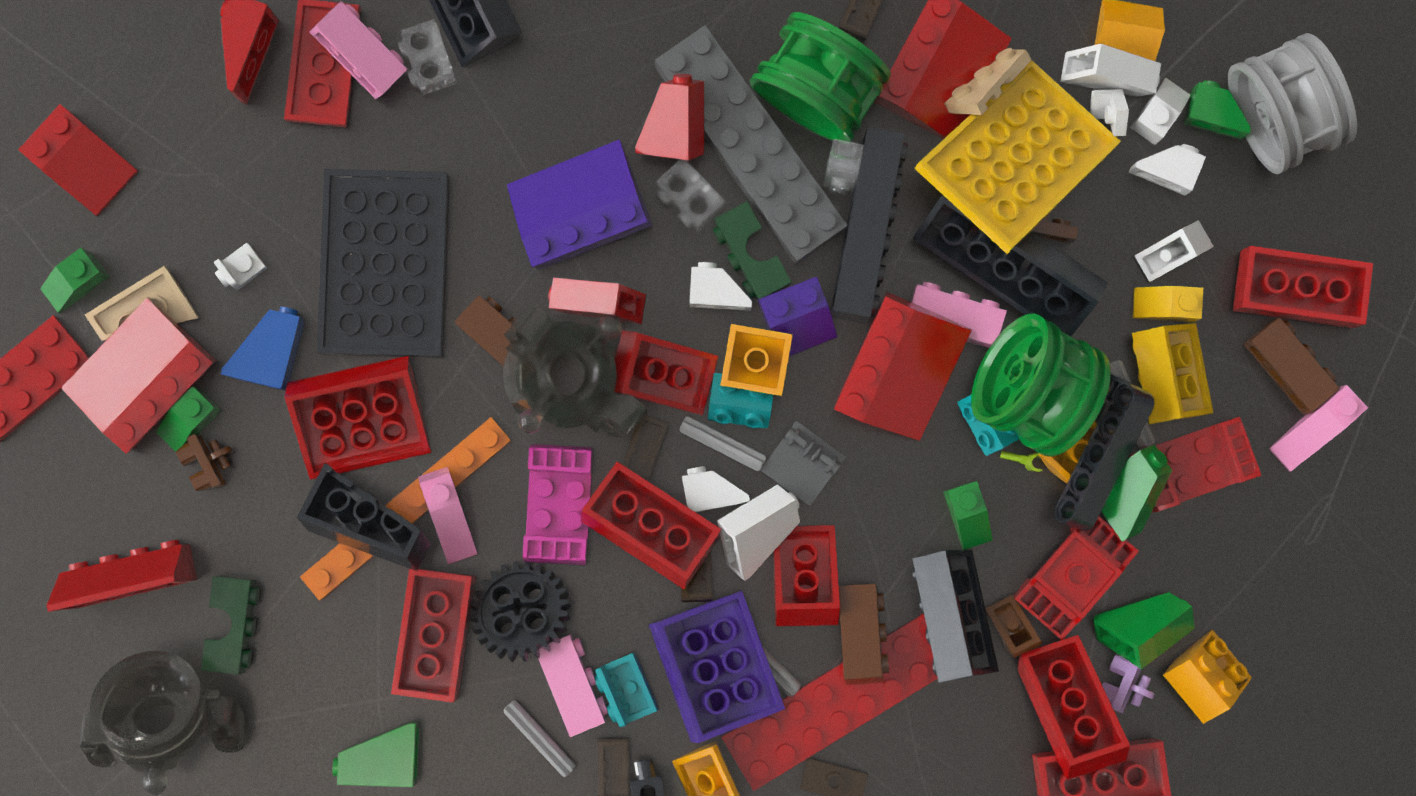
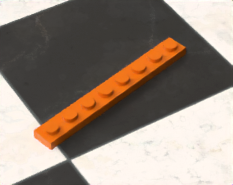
(409, 504)

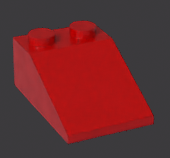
(246, 39)
(78, 160)
(663, 372)
(807, 578)

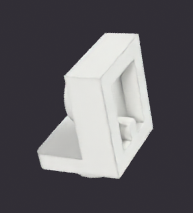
(1112, 107)
(239, 267)

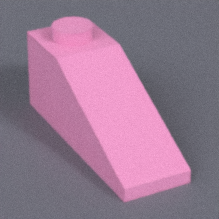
(1318, 428)
(447, 515)

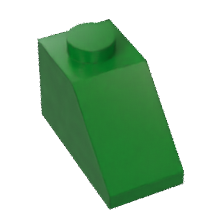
(1215, 111)
(73, 279)
(187, 417)
(969, 514)

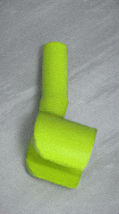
(1022, 459)

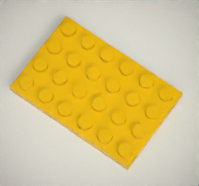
(1018, 156)

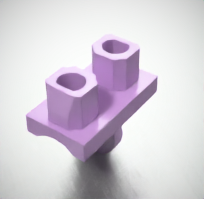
(1120, 696)

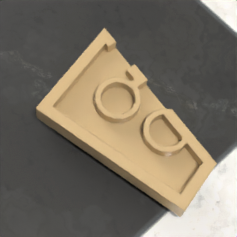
(972, 97)
(158, 287)

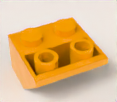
(1208, 677)

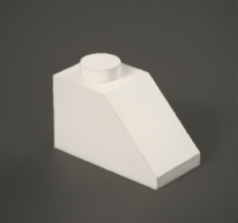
(1160, 111)
(1172, 168)
(1174, 251)
(716, 289)
(710, 490)

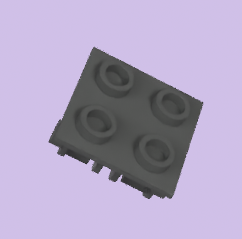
(803, 463)

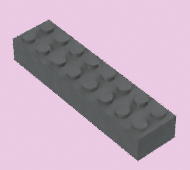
(755, 149)

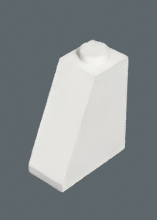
(1111, 69)
(757, 529)

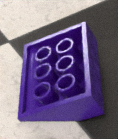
(578, 205)
(716, 667)

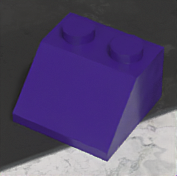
(799, 312)

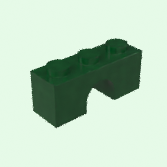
(735, 230)
(237, 599)

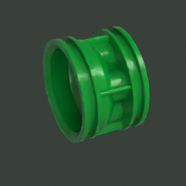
(821, 77)
(1041, 385)

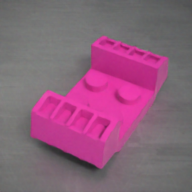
(556, 495)

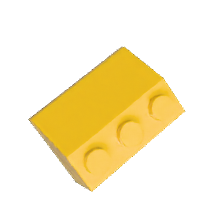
(1173, 372)

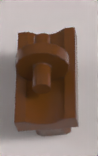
(210, 475)

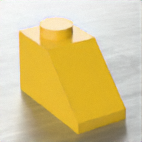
(1168, 303)

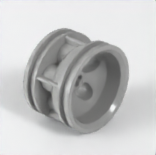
(1293, 102)

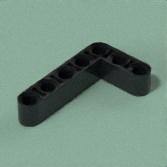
(1105, 454)

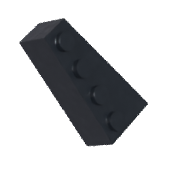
(357, 519)

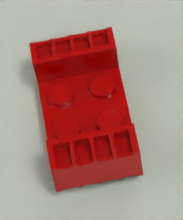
(1206, 462)
(1075, 577)

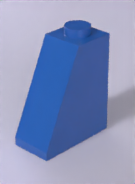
(268, 351)

